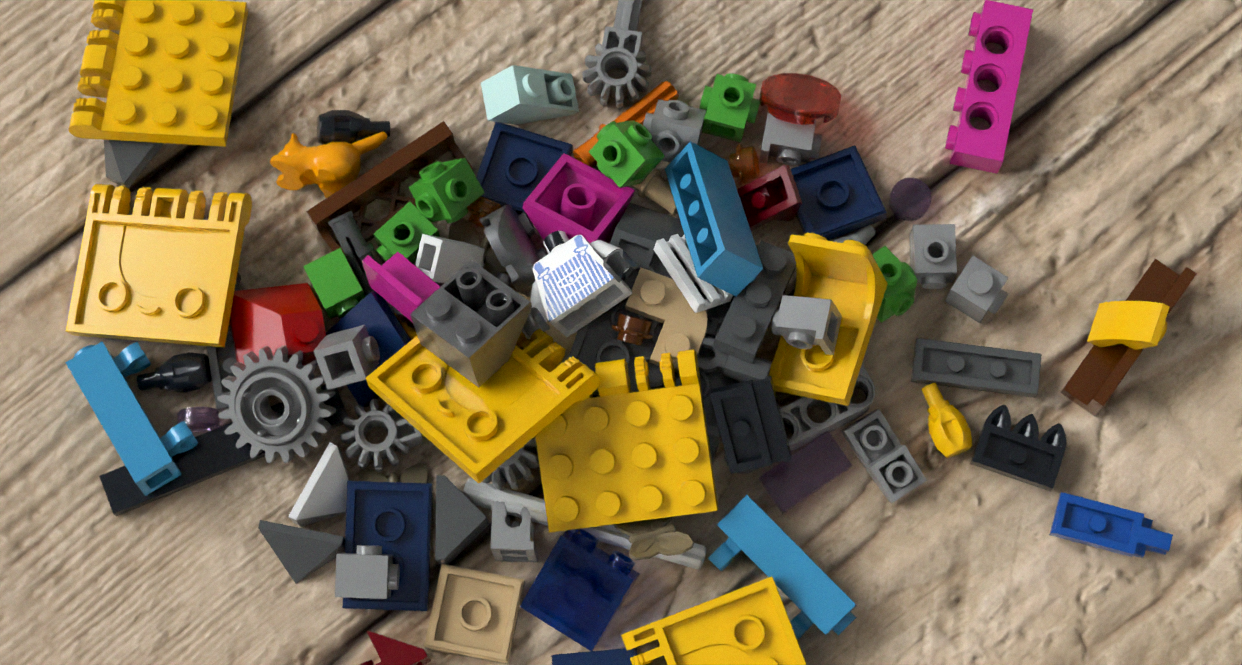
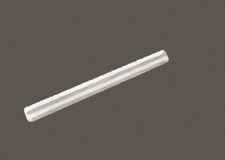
(484, 493)

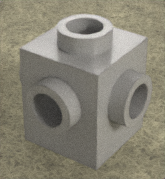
(674, 126)

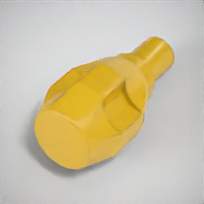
(946, 424)

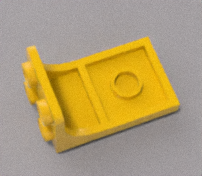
(857, 287)

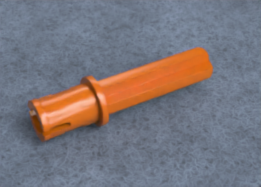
(637, 112)

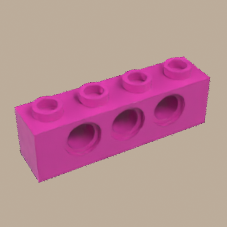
(1009, 28)

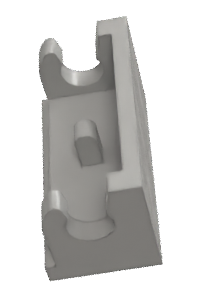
(512, 541)

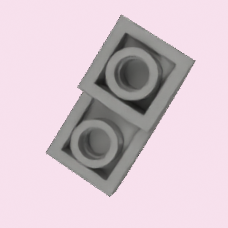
(884, 456)

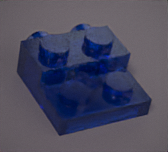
(580, 588)

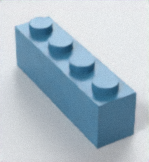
(713, 219)

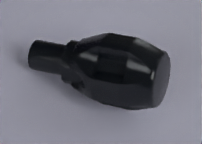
(347, 127)
(178, 374)

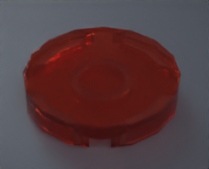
(800, 98)

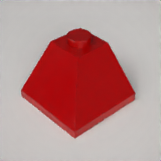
(276, 319)

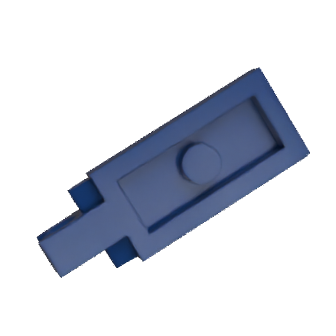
(1107, 527)

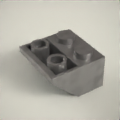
(472, 322)

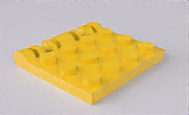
(164, 73)
(161, 268)
(489, 422)
(629, 450)
(729, 630)

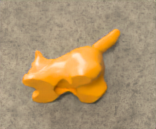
(326, 165)

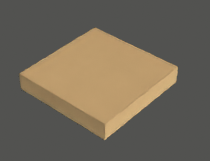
(474, 614)

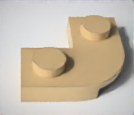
(662, 301)

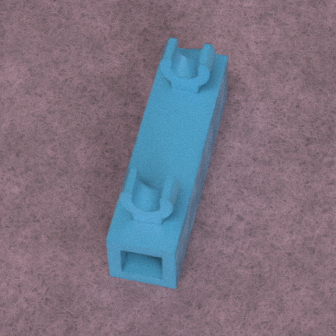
(123, 417)
(791, 568)

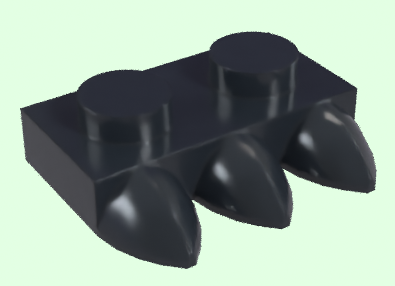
(1019, 452)

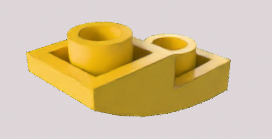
(1129, 323)

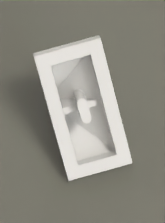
(325, 490)

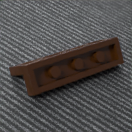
(380, 180)
(1107, 366)

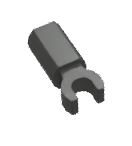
(733, 366)

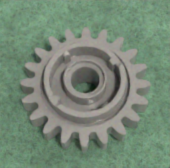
(258, 421)

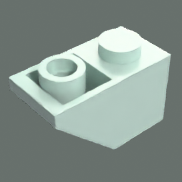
(528, 95)

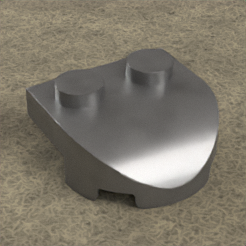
(512, 243)

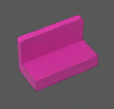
(399, 282)

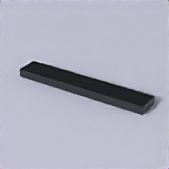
(209, 458)

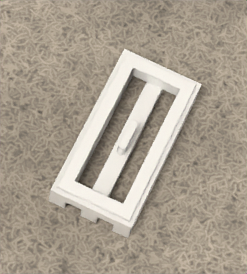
(686, 279)

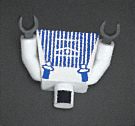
(576, 283)

